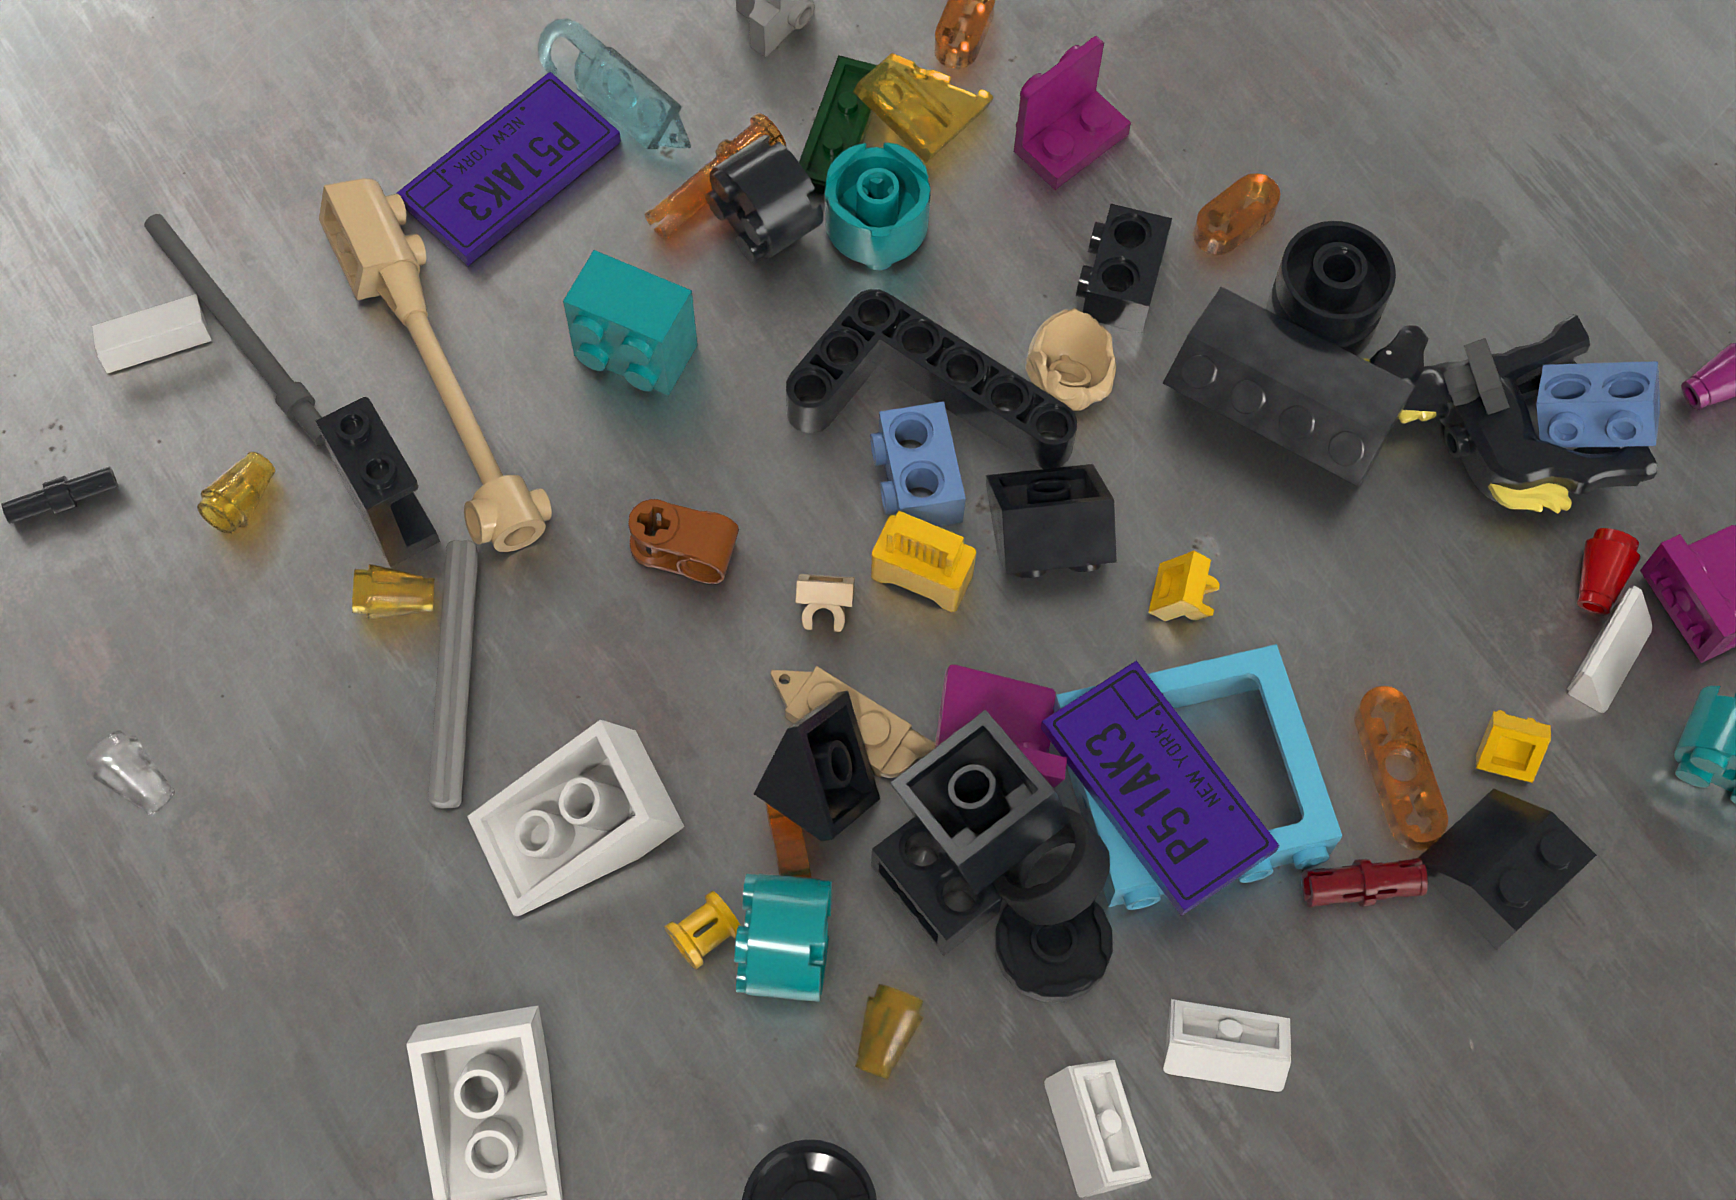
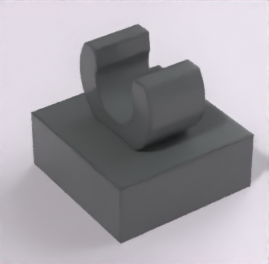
(1477, 380)

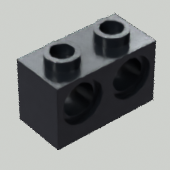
(1123, 267)
(923, 888)

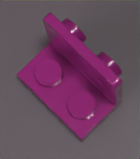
(1064, 118)
(1698, 589)
(1012, 703)

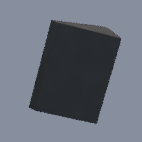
(821, 771)

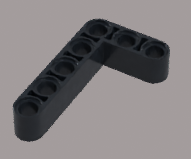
(928, 374)

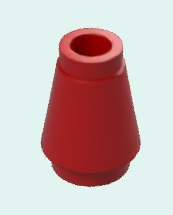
(1606, 569)

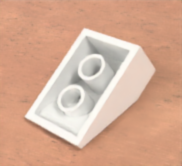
(575, 817)
(486, 1107)

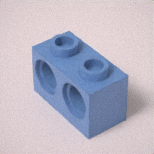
(1599, 404)
(928, 466)

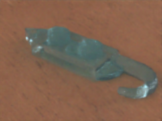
(617, 87)

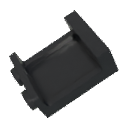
(377, 480)

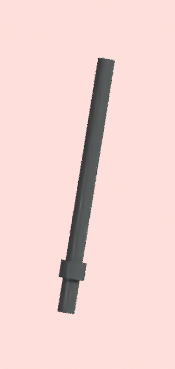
(290, 395)

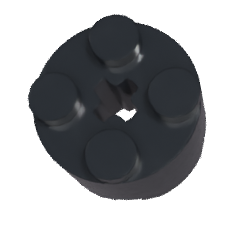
(763, 198)

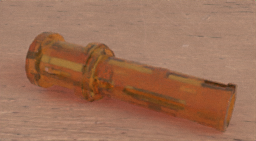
(691, 194)

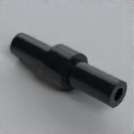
(59, 495)

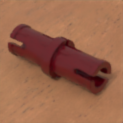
(1364, 882)

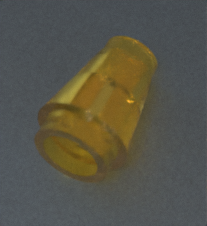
(236, 493)
(390, 592)
(887, 1029)

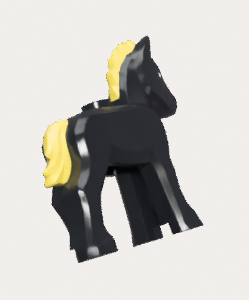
(1502, 446)

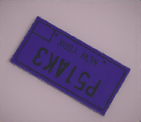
(509, 168)
(1159, 787)

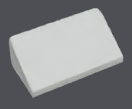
(150, 333)
(1613, 652)
(1227, 1046)
(1096, 1128)

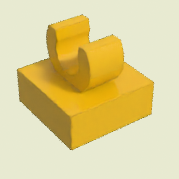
(1181, 588)
(1513, 746)

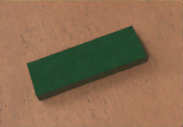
(839, 121)

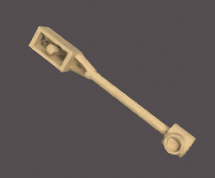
(385, 262)

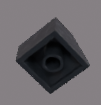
(1052, 520)
(981, 801)
(1504, 863)

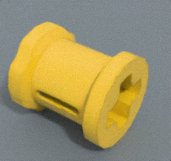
(693, 948)

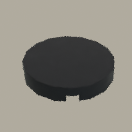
(1055, 959)

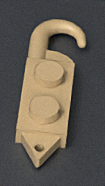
(887, 738)

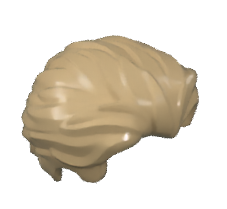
(1072, 359)

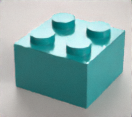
(631, 323)

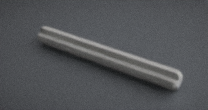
(453, 675)

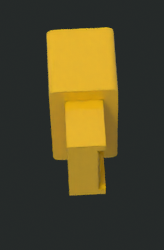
(923, 560)

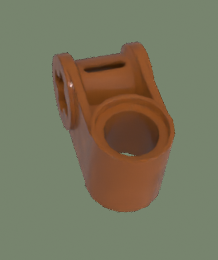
(685, 540)

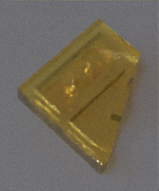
(919, 104)

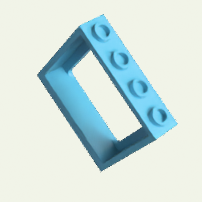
(1300, 843)

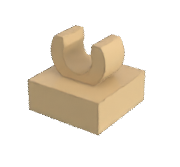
(827, 593)

